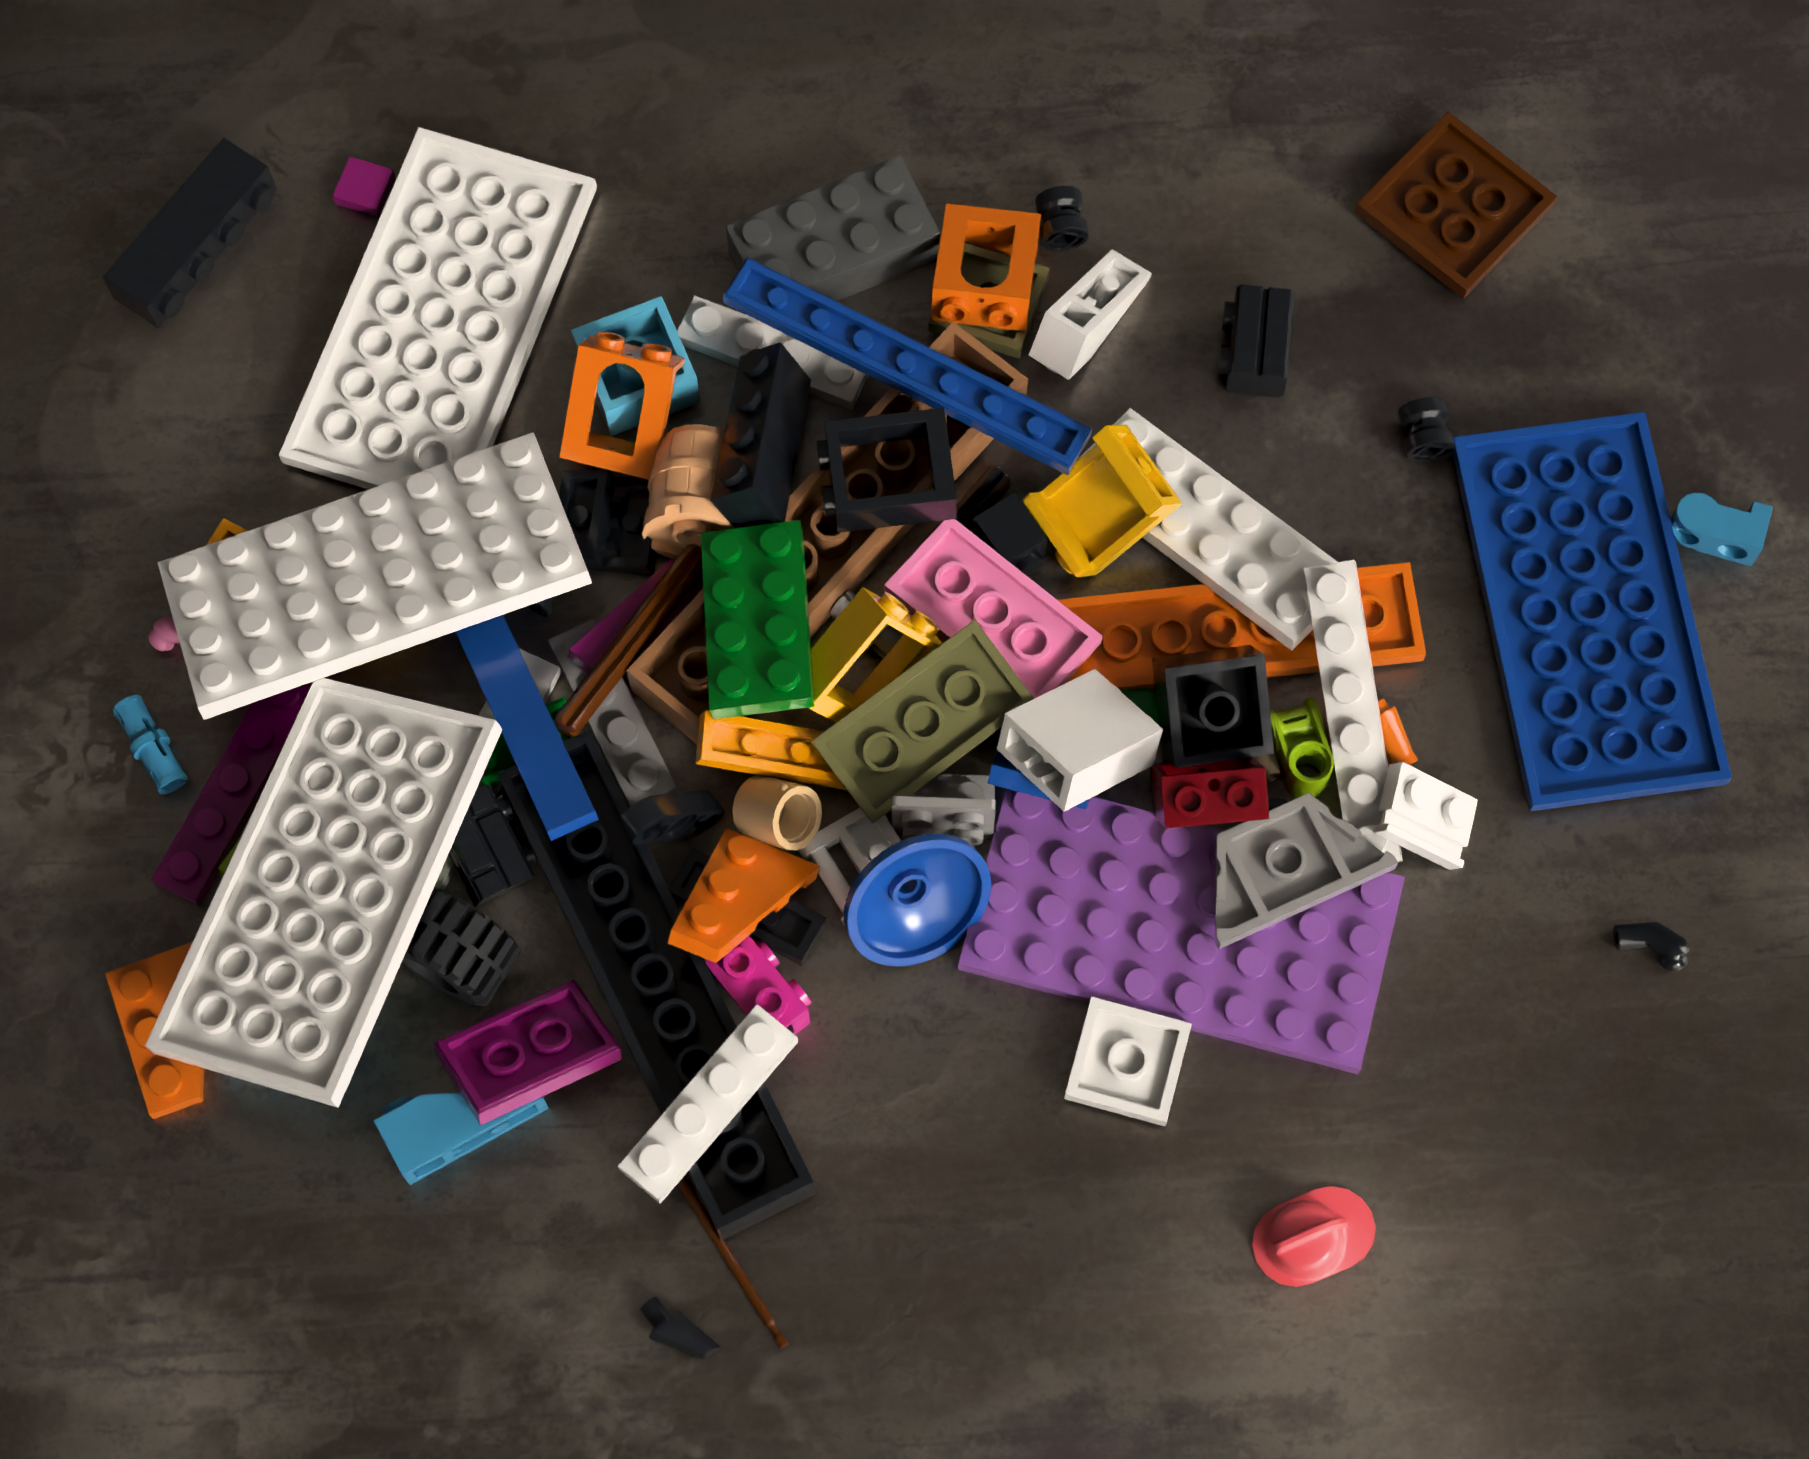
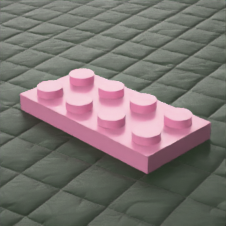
(965, 580)

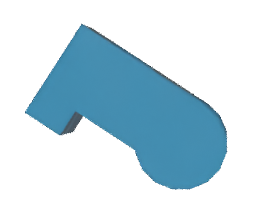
(1720, 529)

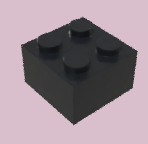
(1213, 706)

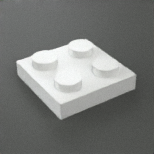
(1128, 1061)

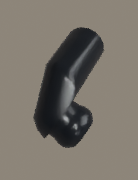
(1656, 937)

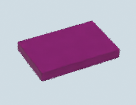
(527, 1051)

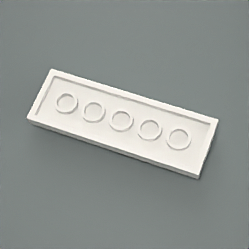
(1230, 539)

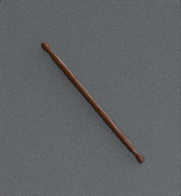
(732, 1262)

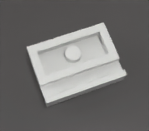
(1425, 815)

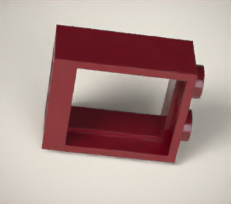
(1224, 794)

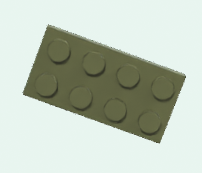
(922, 721)

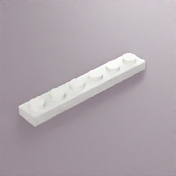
(1350, 696)

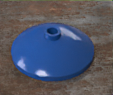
(917, 899)

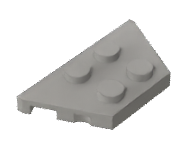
(1287, 866)

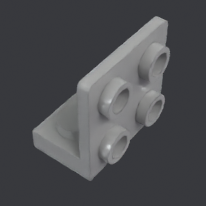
(948, 806)

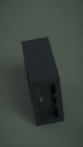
(893, 509)

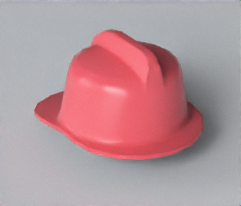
(1313, 1236)

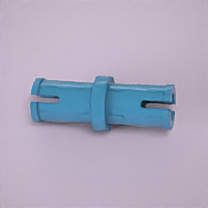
(150, 744)

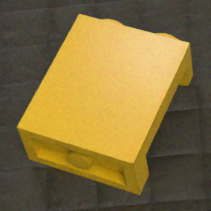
(1102, 503)

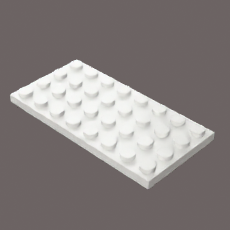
(439, 313)
(371, 575)
(325, 890)

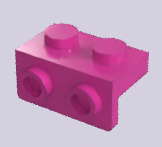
(752, 979)

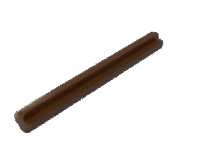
(630, 641)

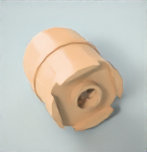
(682, 489)

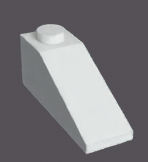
(1087, 314)

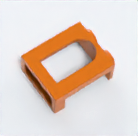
(996, 230)
(658, 375)

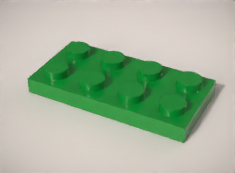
(756, 620)

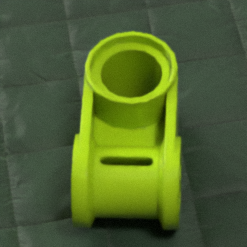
(1298, 741)

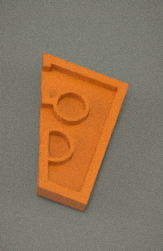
(735, 893)
(139, 996)

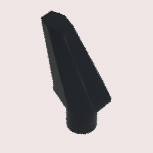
(677, 1330)

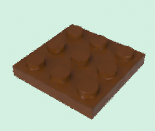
(1455, 204)

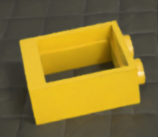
(852, 635)

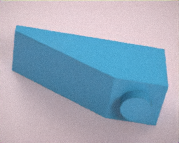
(440, 1129)

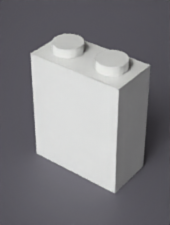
(1079, 739)

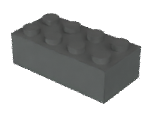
(843, 232)

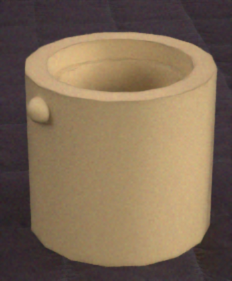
(777, 812)

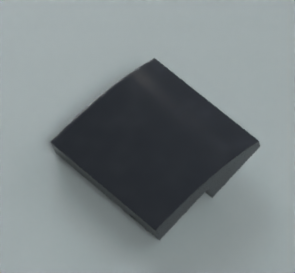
(608, 520)

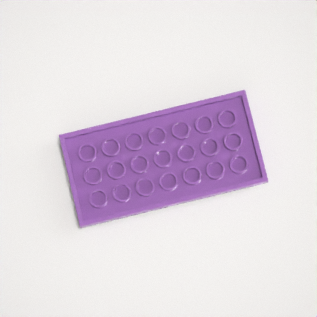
(1128, 916)

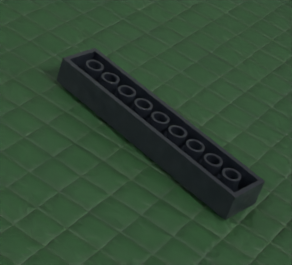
(658, 991)

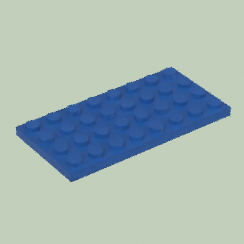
(1589, 612)

